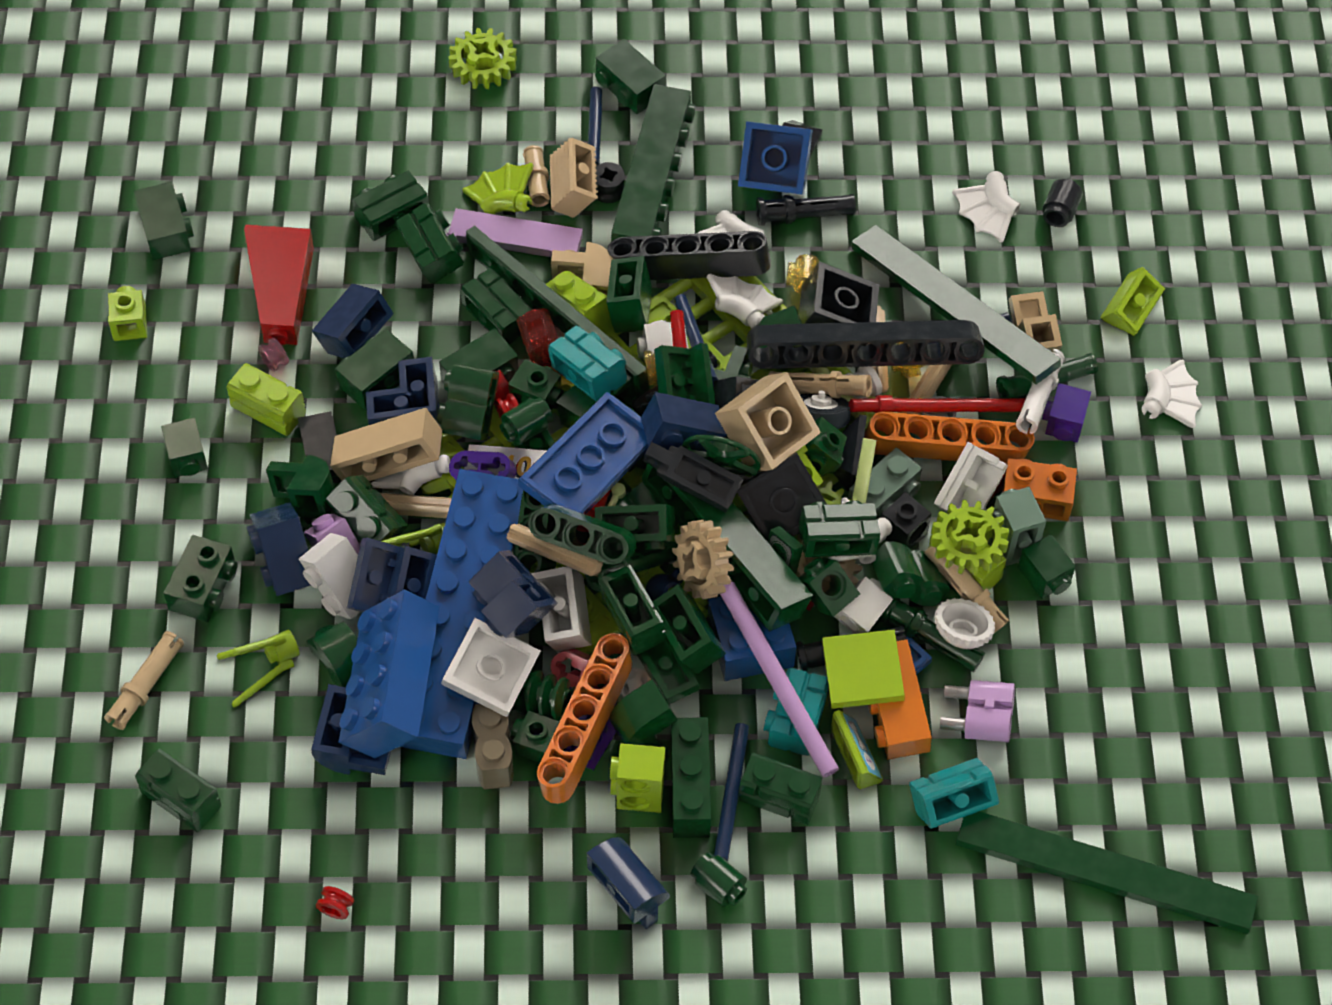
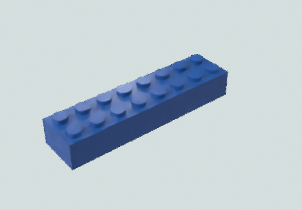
(473, 533)

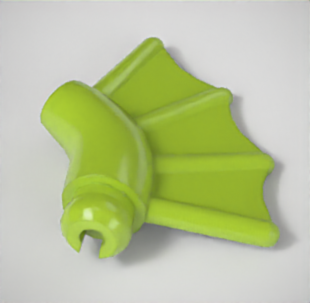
(502, 189)

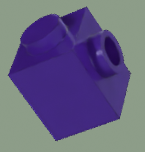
(1066, 413)

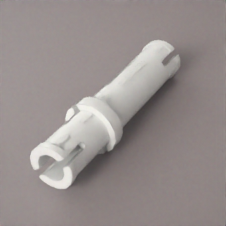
(1037, 400)

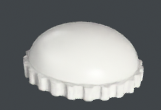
(964, 623)

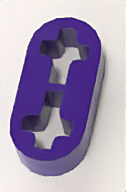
(482, 461)

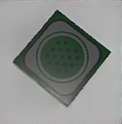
(786, 547)

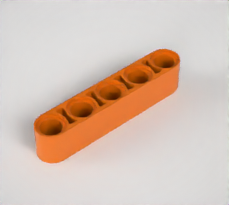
(933, 428)
(585, 732)

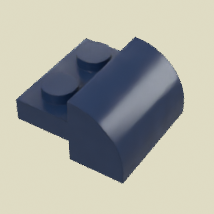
(387, 570)
(326, 743)
(627, 880)

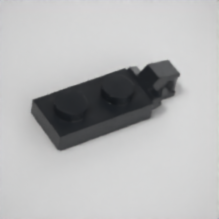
(694, 475)

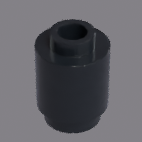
(1062, 202)

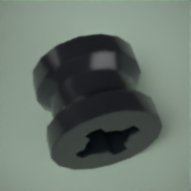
(609, 191)

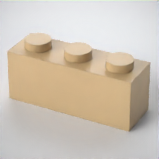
(387, 446)

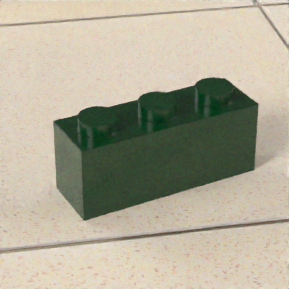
(690, 778)

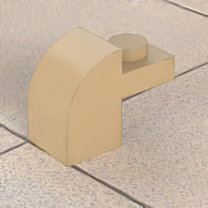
(591, 266)
(1031, 316)

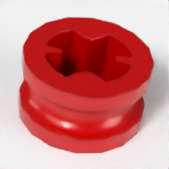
(504, 406)
(335, 902)

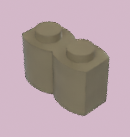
(492, 748)

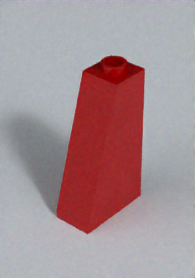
(280, 276)

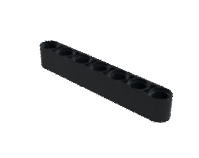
(850, 336)

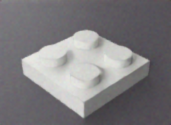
(490, 668)

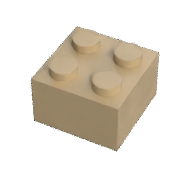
(769, 420)

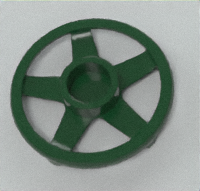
(725, 454)

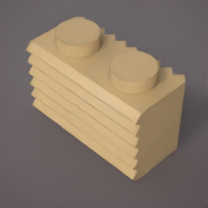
(573, 177)

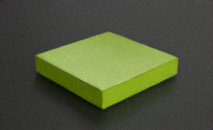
(863, 669)

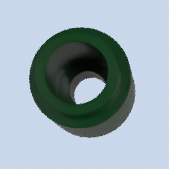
(526, 420)
(719, 879)

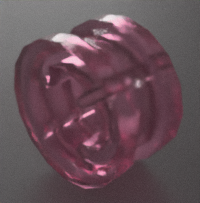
(273, 354)

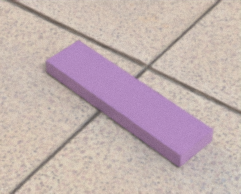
(516, 233)

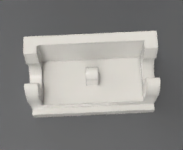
(971, 479)

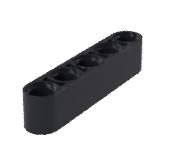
(697, 254)

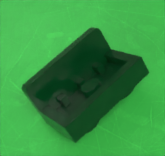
(685, 372)

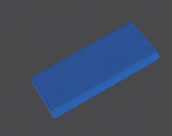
(588, 457)

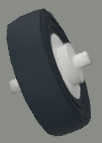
(833, 410)

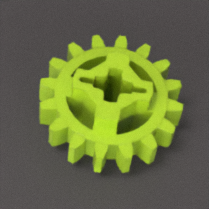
(482, 58)
(969, 537)

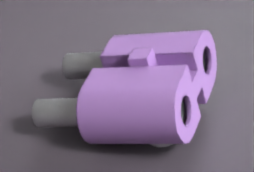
(987, 712)

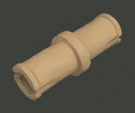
(539, 176)

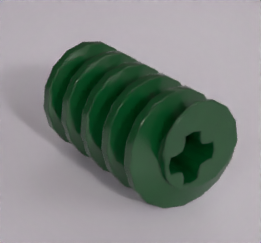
(544, 695)

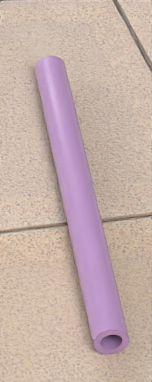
(779, 681)

